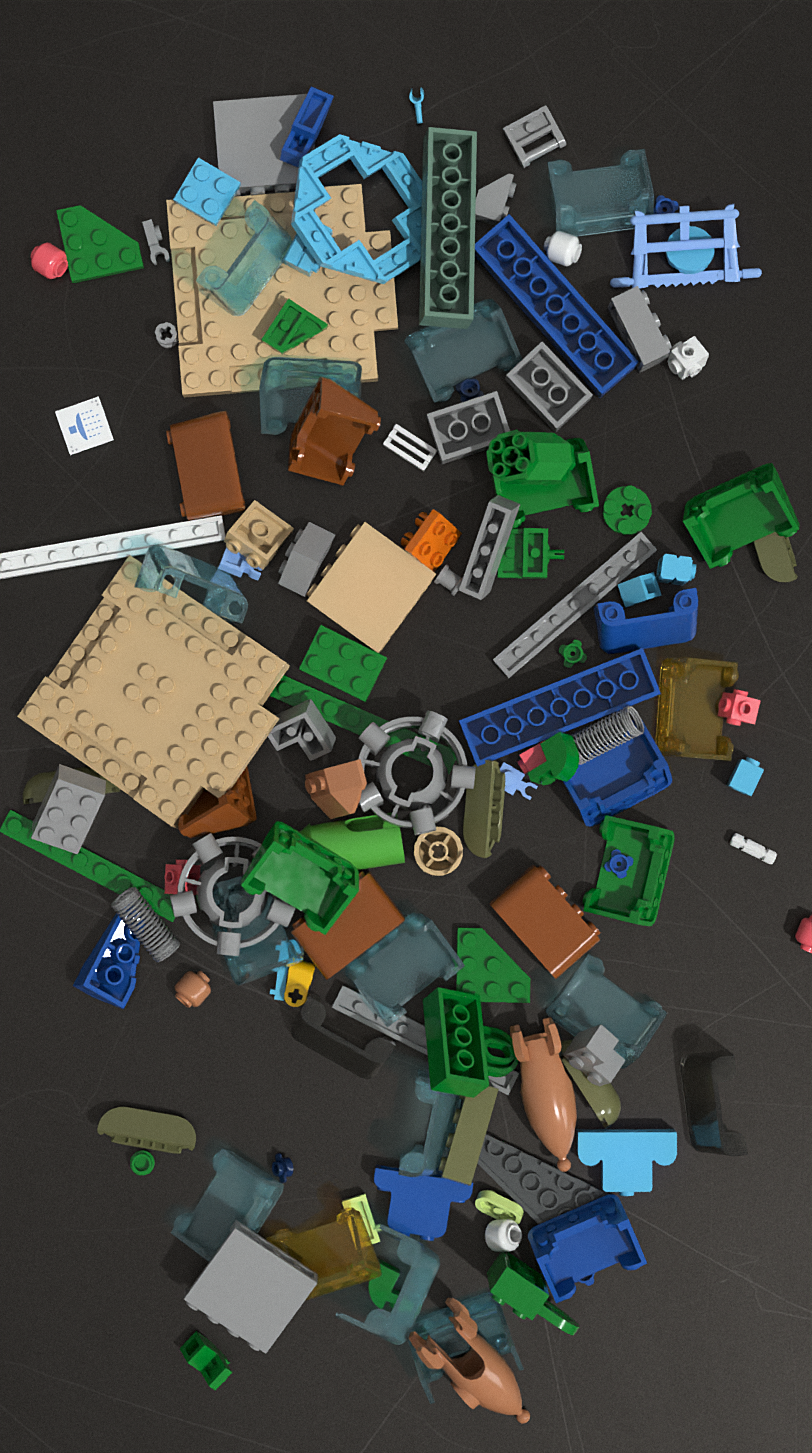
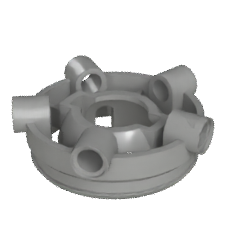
(432, 728)
(184, 902)

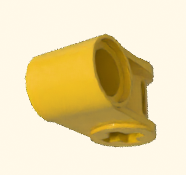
(299, 978)

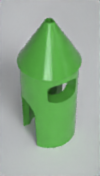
(361, 841)

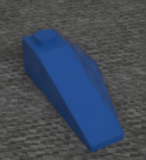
(112, 964)

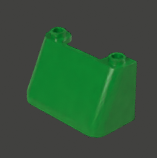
(577, 489)
(739, 514)
(303, 876)
(640, 892)

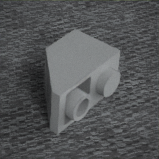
(492, 200)

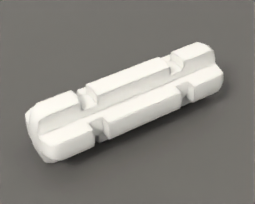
(753, 848)

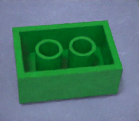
(343, 663)

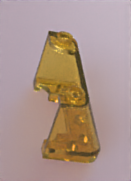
(690, 708)
(336, 1252)

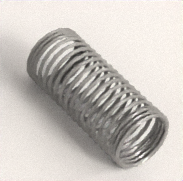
(627, 725)
(124, 900)

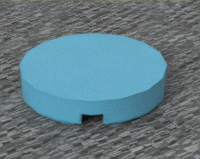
(690, 260)

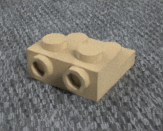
(257, 535)

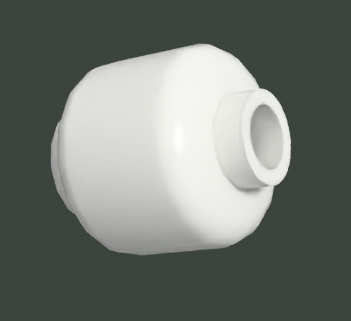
(563, 248)
(503, 1235)

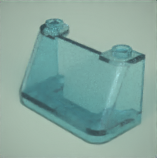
(600, 197)
(252, 269)
(456, 354)
(289, 383)
(263, 957)
(594, 1000)
(426, 1159)
(236, 1193)

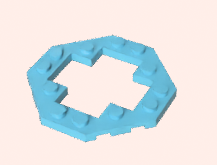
(312, 194)

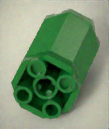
(530, 458)

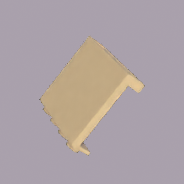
(370, 587)

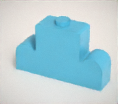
(626, 1155)

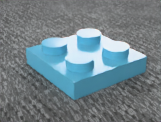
(207, 192)

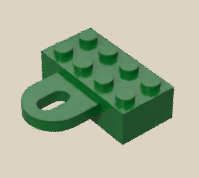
(459, 1044)
(525, 1291)

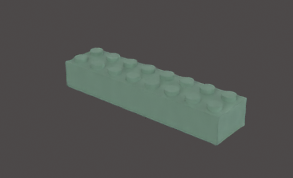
(448, 228)

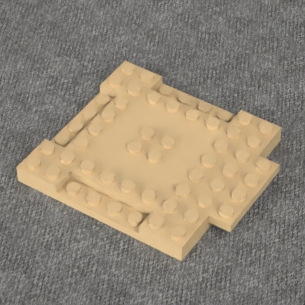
(226, 351)
(159, 697)

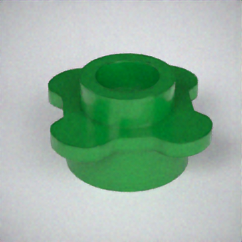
(579, 656)

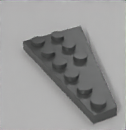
(534, 1183)

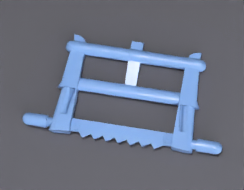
(729, 244)

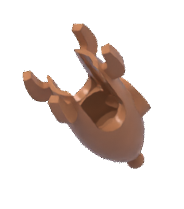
(546, 1090)
(480, 1375)

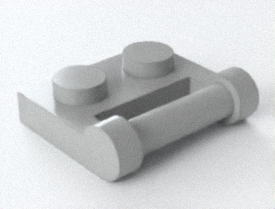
(530, 129)

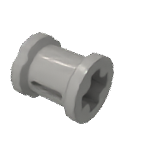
(165, 327)
(449, 580)

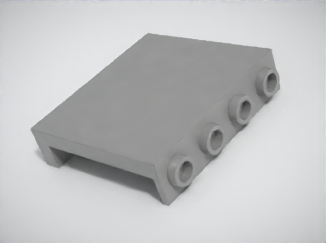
(251, 141)
(251, 1288)

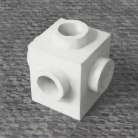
(687, 358)

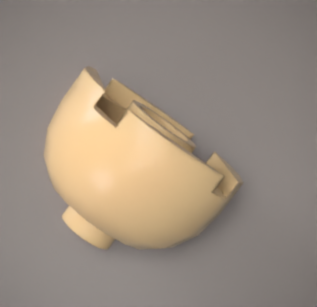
(438, 851)

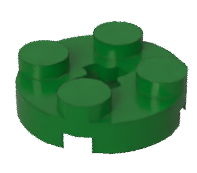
(624, 524)

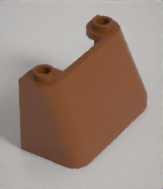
(330, 432)
(207, 466)
(222, 813)

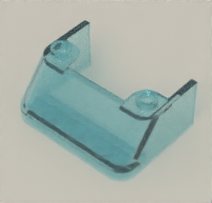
(398, 1324)
(491, 1326)

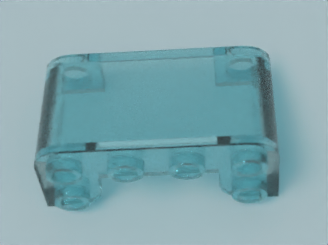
(223, 592)
(402, 966)

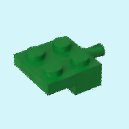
(527, 554)

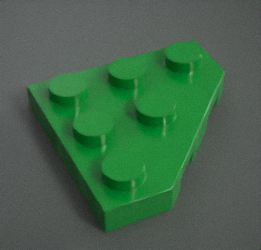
(95, 246)
(489, 969)

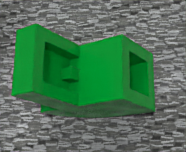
(561, 759)
(382, 1288)
(207, 1359)

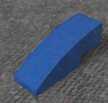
(306, 126)

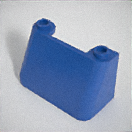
(650, 631)
(618, 778)
(584, 1244)

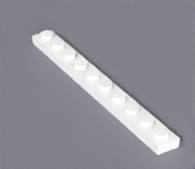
(110, 547)

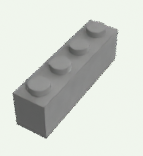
(489, 547)

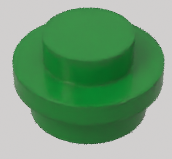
(142, 1162)

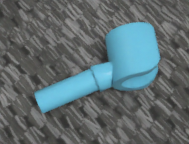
(417, 104)

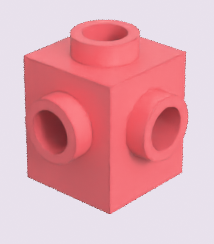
(738, 708)
(172, 876)

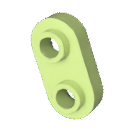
(498, 1206)

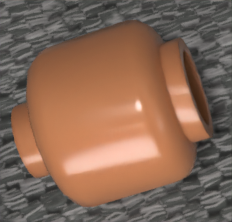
(192, 989)

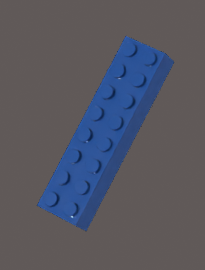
(554, 306)
(559, 707)

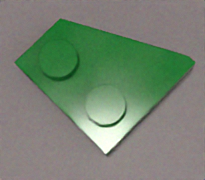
(292, 328)

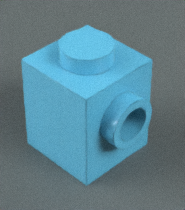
(639, 589)
(745, 776)

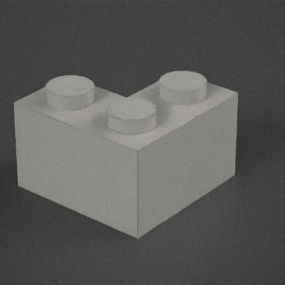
(305, 558)
(303, 725)
(594, 1055)

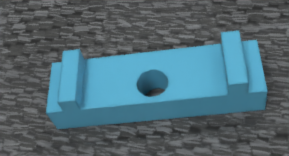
(280, 985)

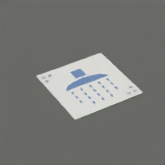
(84, 425)

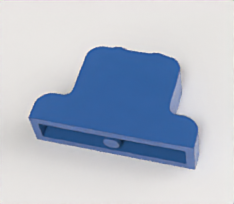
(419, 1203)

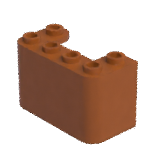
(545, 920)
(359, 927)

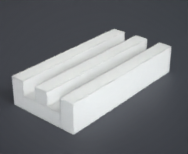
(387, 443)

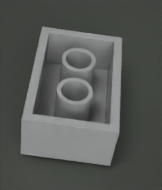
(639, 328)
(548, 387)
(467, 427)
(68, 809)

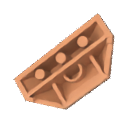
(337, 788)

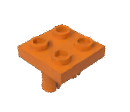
(431, 540)

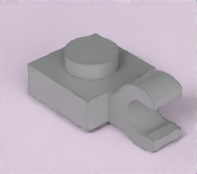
(153, 236)

